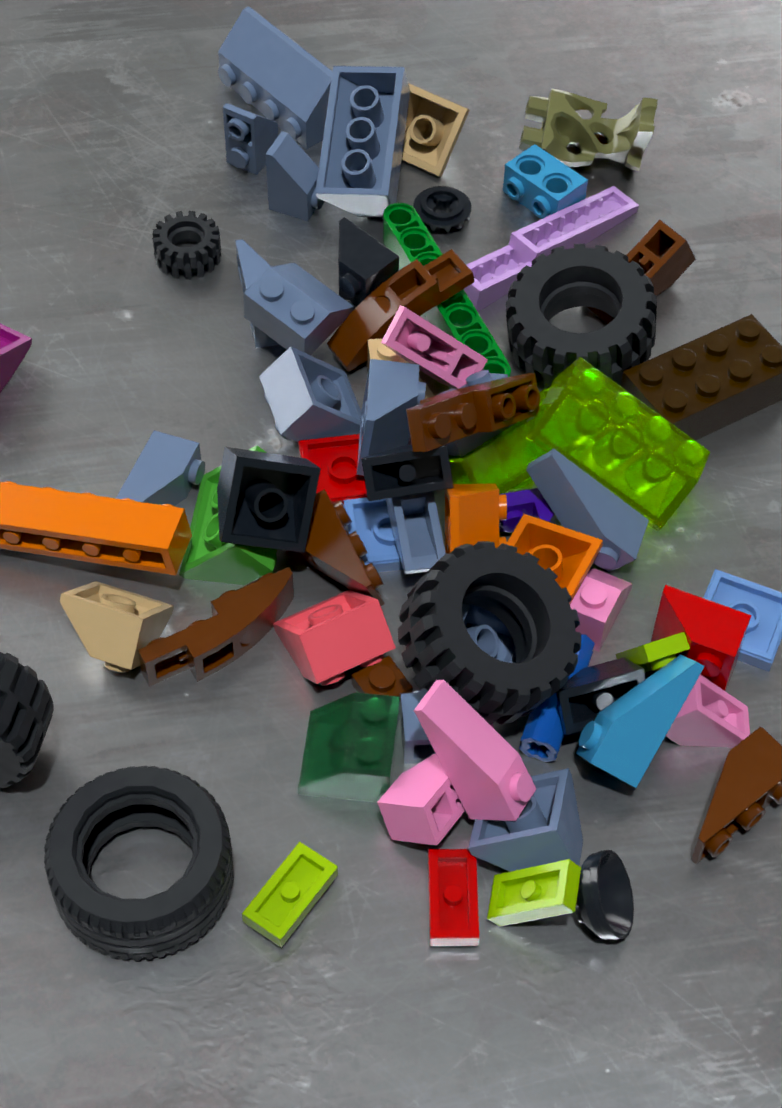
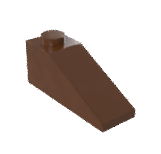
(662, 256)

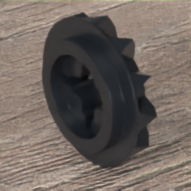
(443, 198)

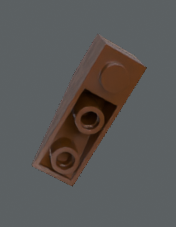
(337, 551)
(744, 790)

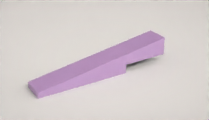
(567, 227)

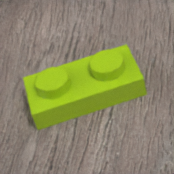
(656, 653)
(534, 893)
(290, 894)

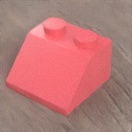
(336, 636)

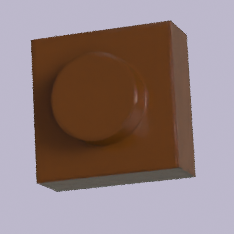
(382, 679)

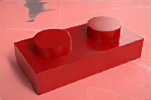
(453, 898)

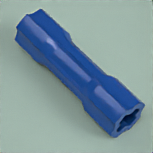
(544, 726)

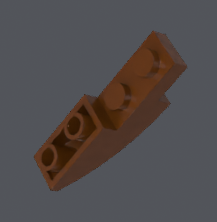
(413, 287)
(472, 410)
(236, 625)

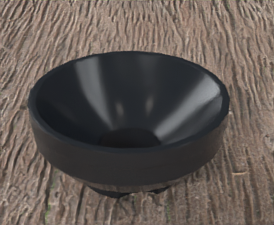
(605, 896)

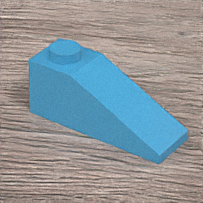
(633, 727)

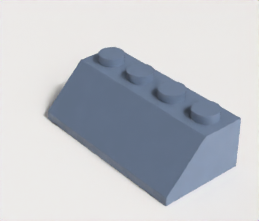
(276, 77)
(363, 139)

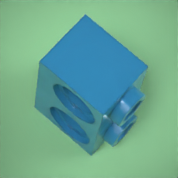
(542, 182)

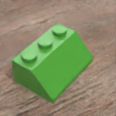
(215, 560)

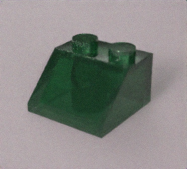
(351, 748)

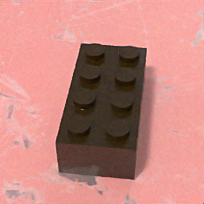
(712, 378)

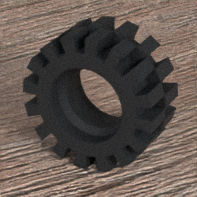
(186, 259)

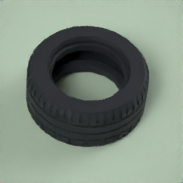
(125, 801)

